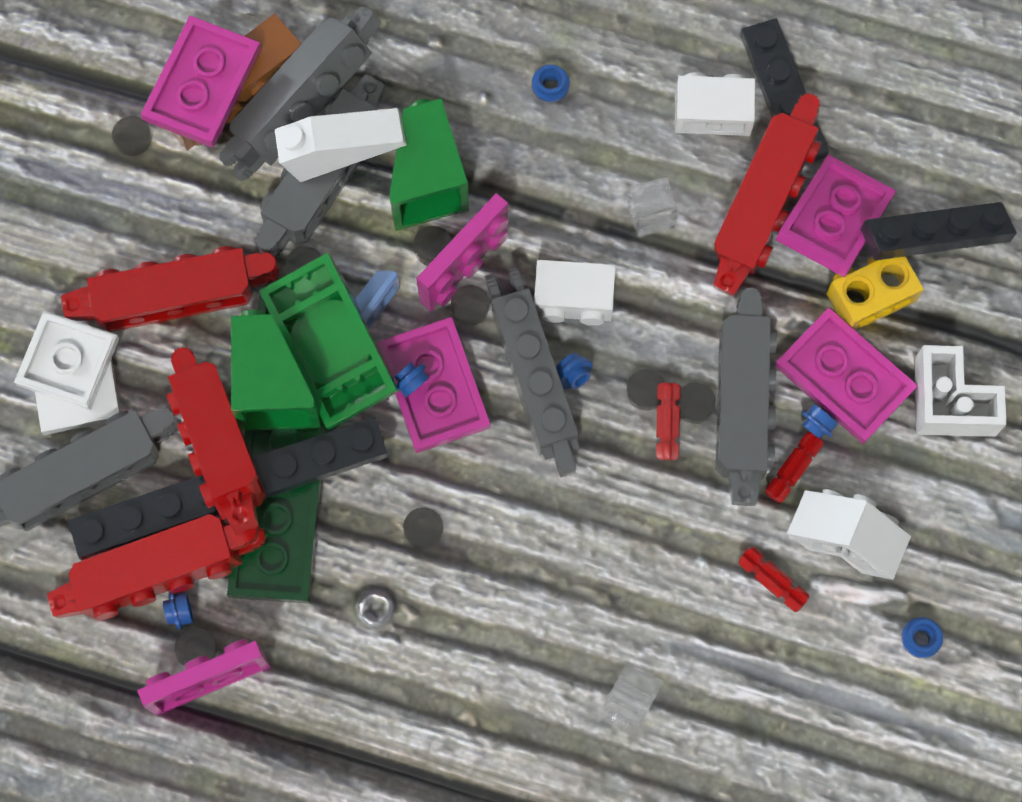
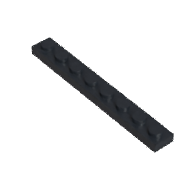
(183, 502)

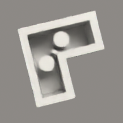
(948, 404)
(850, 530)

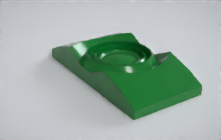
(329, 340)

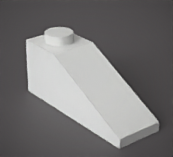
(337, 140)

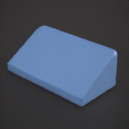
(377, 295)

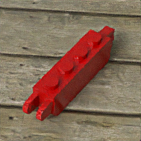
(765, 193)
(170, 289)
(217, 441)
(152, 567)

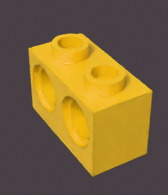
(879, 298)

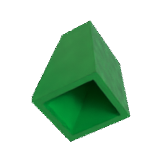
(428, 170)
(265, 378)

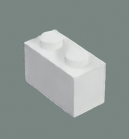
(714, 104)
(574, 291)

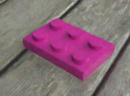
(201, 81)
(831, 213)
(464, 254)
(845, 375)
(446, 403)
(203, 677)

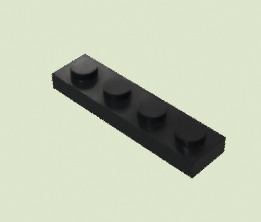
(776, 71)
(938, 231)

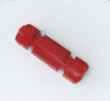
(668, 421)
(794, 467)
(774, 579)

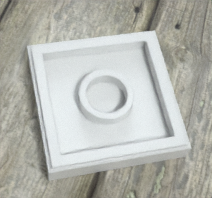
(66, 360)
(60, 416)

